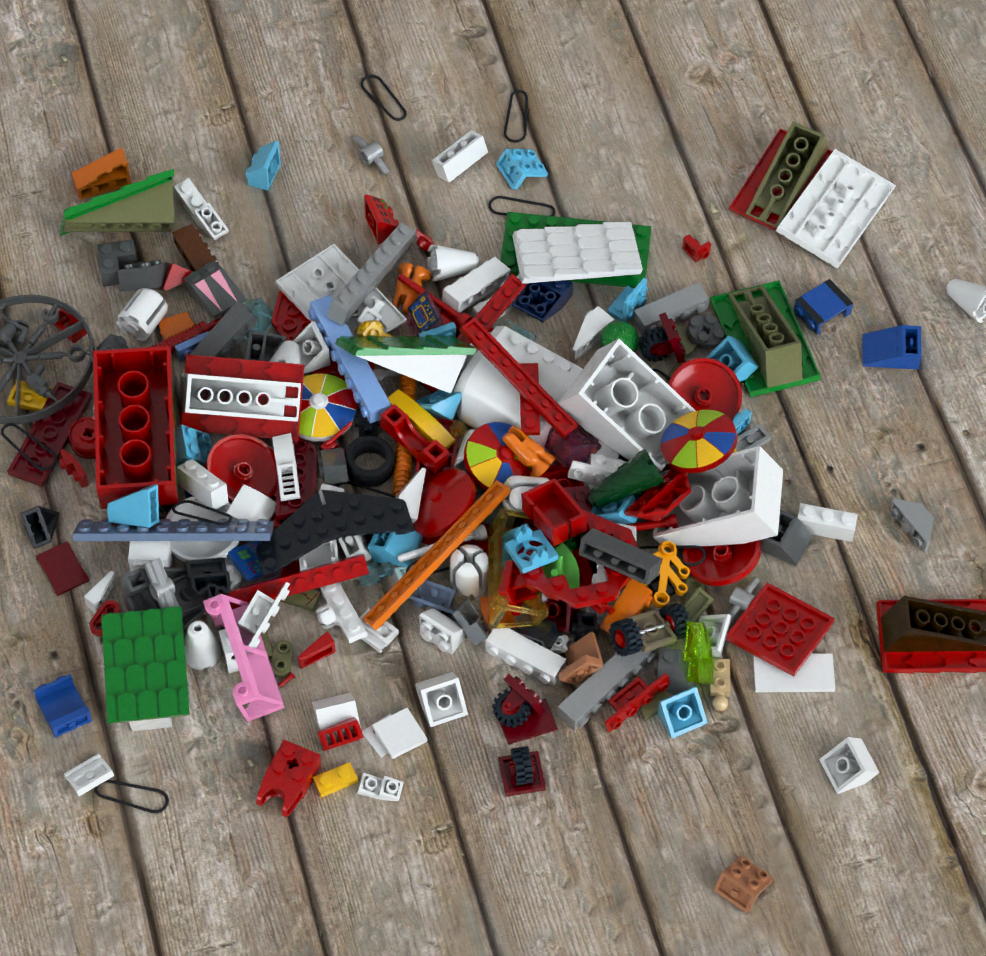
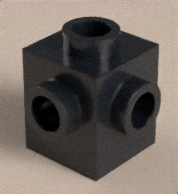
(365, 427)
(584, 624)

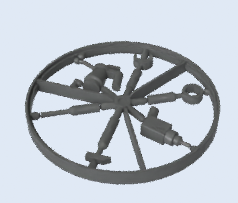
(30, 353)

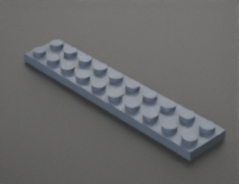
(175, 531)

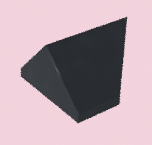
(39, 525)

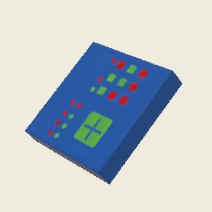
(246, 560)

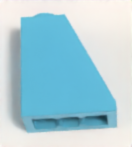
(136, 508)

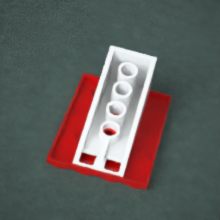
(259, 400)

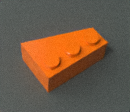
(102, 175)
(632, 601)

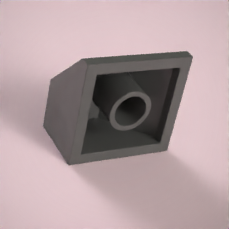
(673, 664)

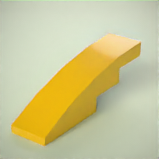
(421, 419)

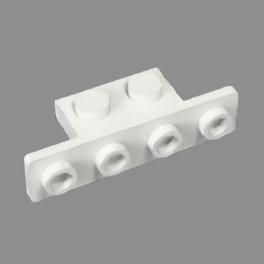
(597, 469)
(258, 613)

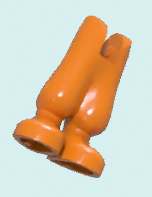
(404, 294)
(528, 451)

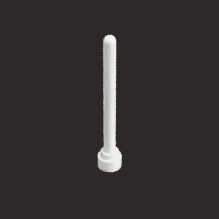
(478, 534)

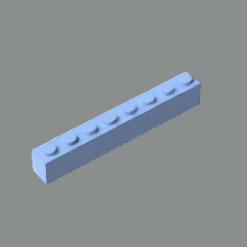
(355, 369)

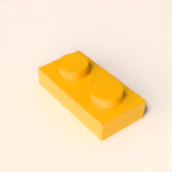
(335, 779)

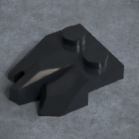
(208, 576)

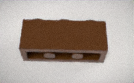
(192, 248)

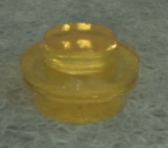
(458, 428)

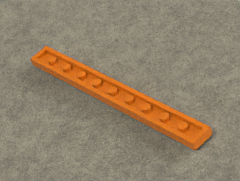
(436, 555)

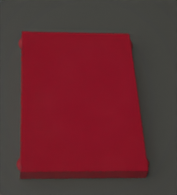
(62, 568)
(533, 727)

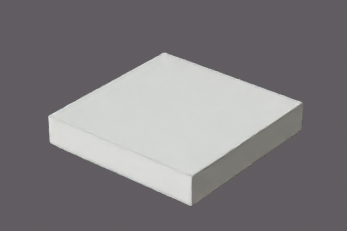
(399, 733)

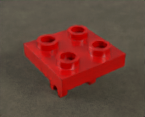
(514, 587)

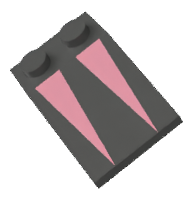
(213, 289)

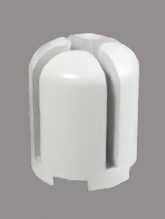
(142, 314)
(519, 485)
(469, 570)

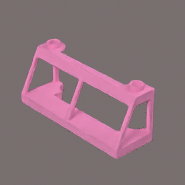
(258, 679)

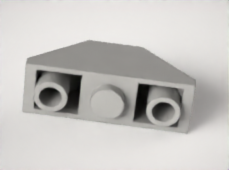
(914, 520)

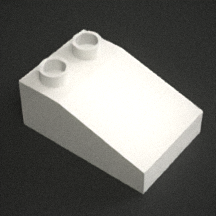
(624, 402)
(729, 503)

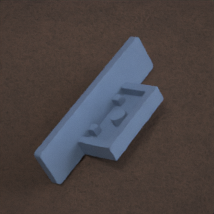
(434, 595)

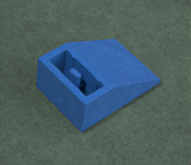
(892, 348)

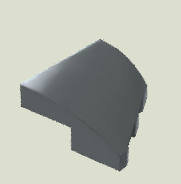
(472, 621)

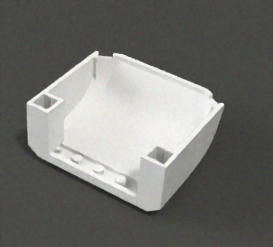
(490, 396)

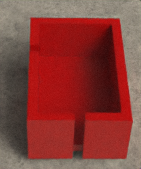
(554, 512)

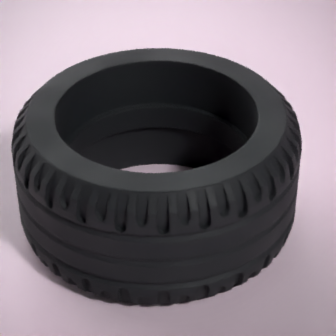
(364, 445)

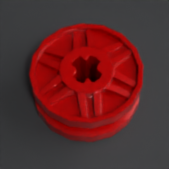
(83, 437)

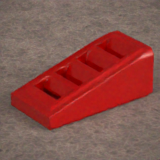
(70, 319)
(318, 650)
(342, 740)

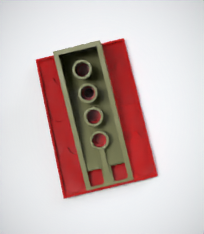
(781, 175)

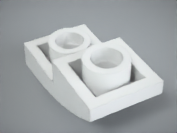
(284, 449)
(379, 788)

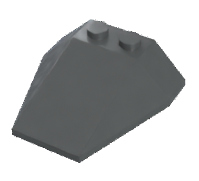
(138, 596)

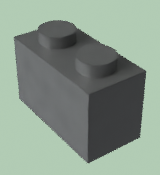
(333, 466)

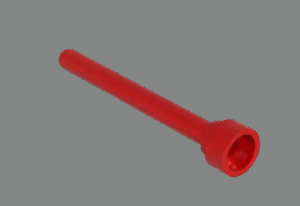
(460, 318)
(669, 521)

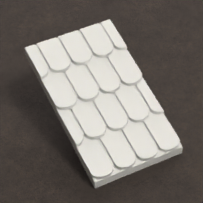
(836, 208)
(576, 252)
(328, 275)

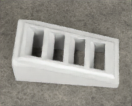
(288, 469)
(100, 592)

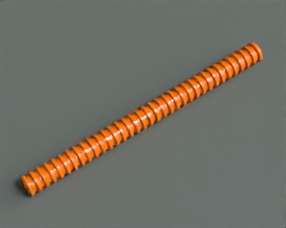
(402, 456)

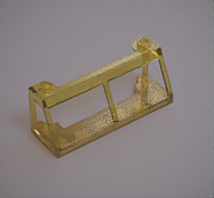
(498, 604)

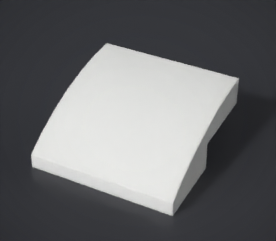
(251, 505)

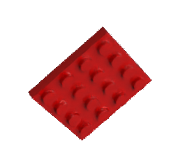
(780, 629)

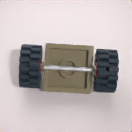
(649, 630)

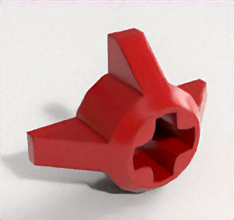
(423, 240)

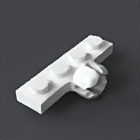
(340, 612)

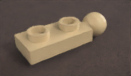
(721, 683)

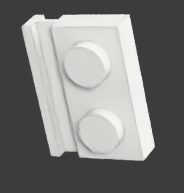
(381, 637)
(88, 774)

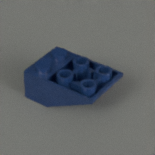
(544, 299)

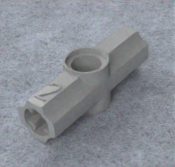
(160, 585)

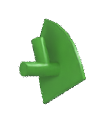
(564, 565)

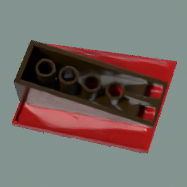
(932, 635)

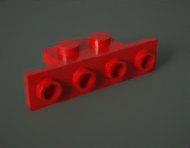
(632, 698)

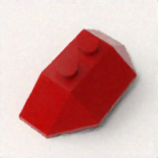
(661, 499)

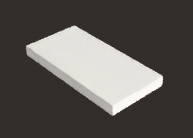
(813, 676)

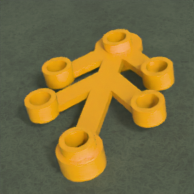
(666, 572)

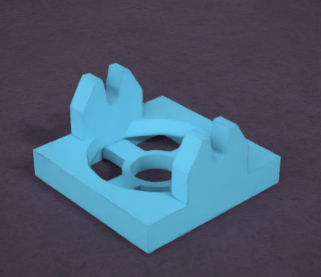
(541, 556)

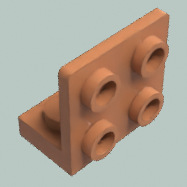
(582, 660)
(742, 883)

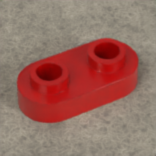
(96, 620)

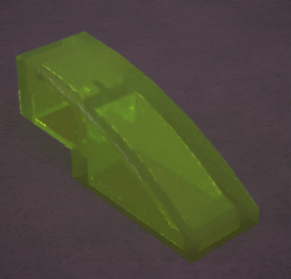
(698, 653)

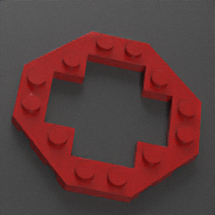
(558, 587)

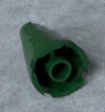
(629, 479)

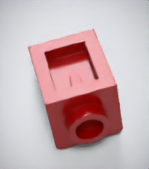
(694, 250)

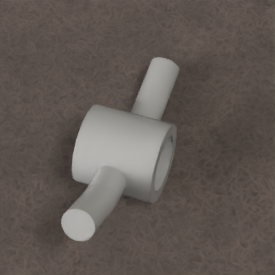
(371, 153)
(742, 598)

